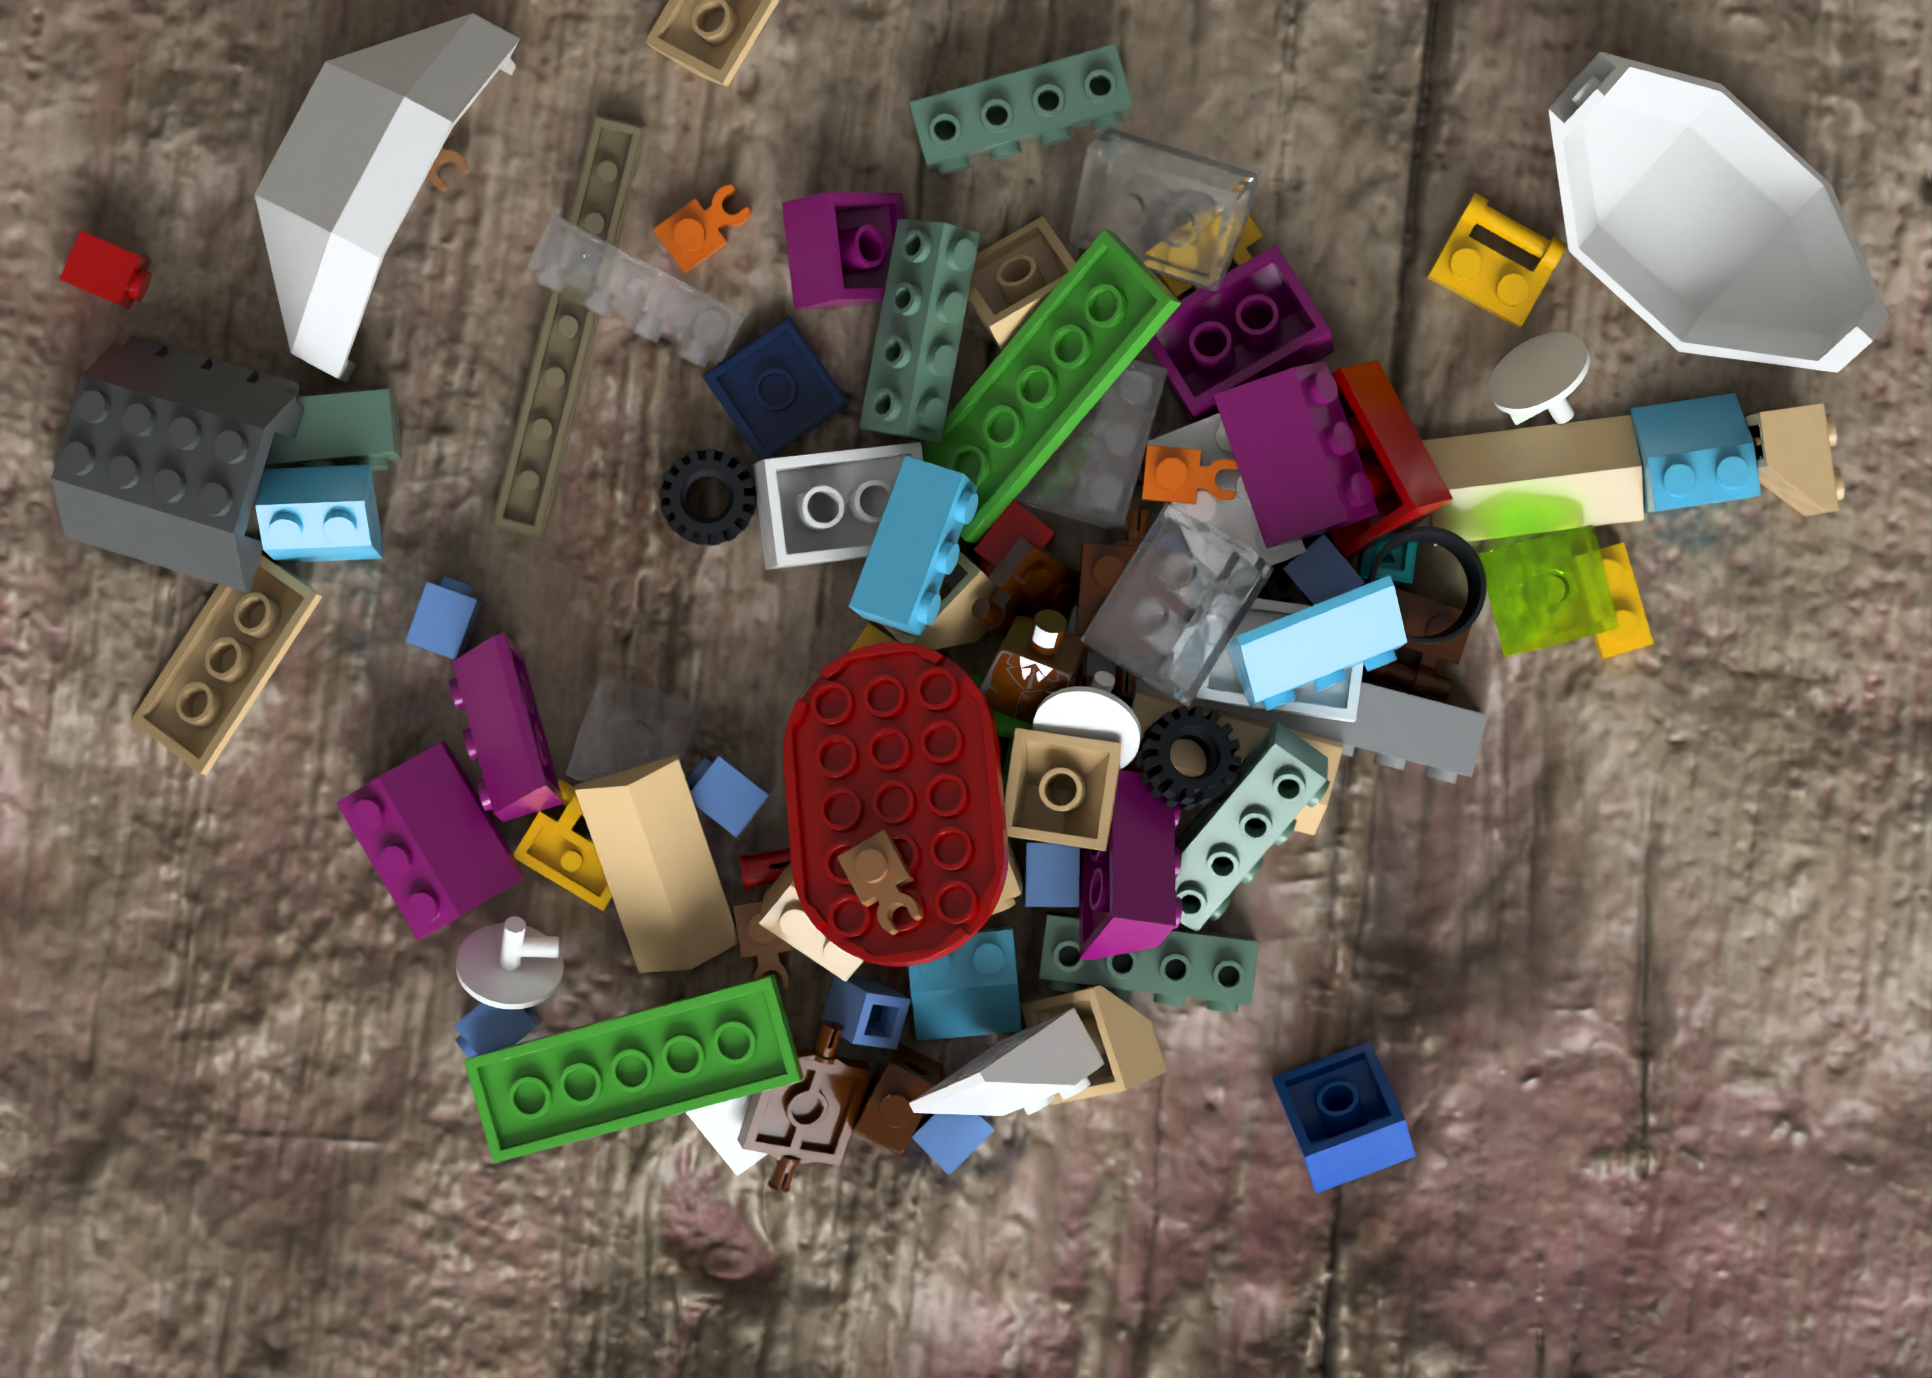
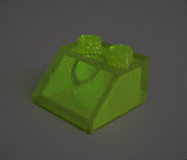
(1548, 590)

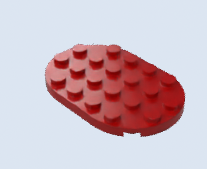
(905, 749)

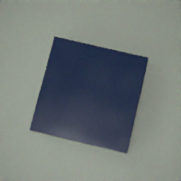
(775, 389)

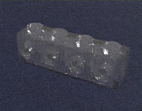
(634, 290)

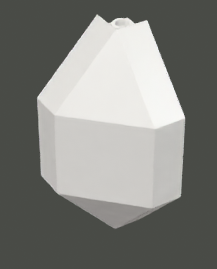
(356, 169)
(1708, 220)

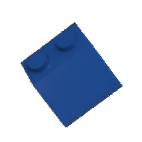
(1344, 1117)

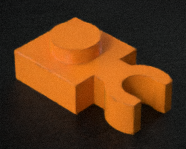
(695, 234)
(1176, 475)

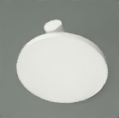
(1540, 377)
(1091, 714)
(510, 965)

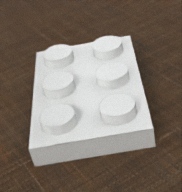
(1231, 516)
(1333, 703)

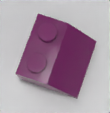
(840, 247)

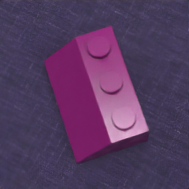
(1239, 334)
(1296, 454)
(504, 730)
(431, 840)
(1130, 888)

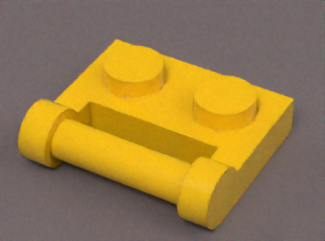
(1488, 276)

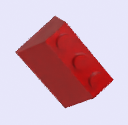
(1392, 456)

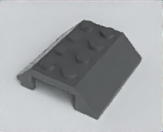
(171, 458)

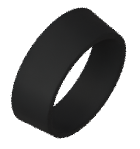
(1472, 567)

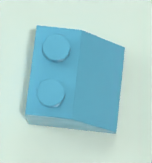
(1695, 453)
(319, 514)
(968, 989)

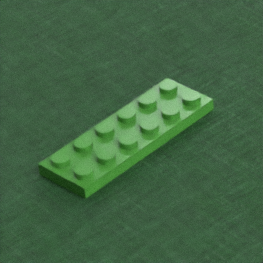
(1051, 375)
(634, 1068)

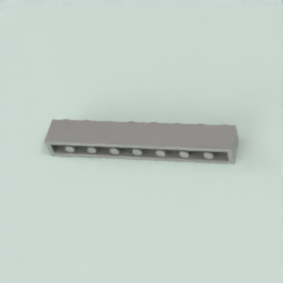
(1387, 722)

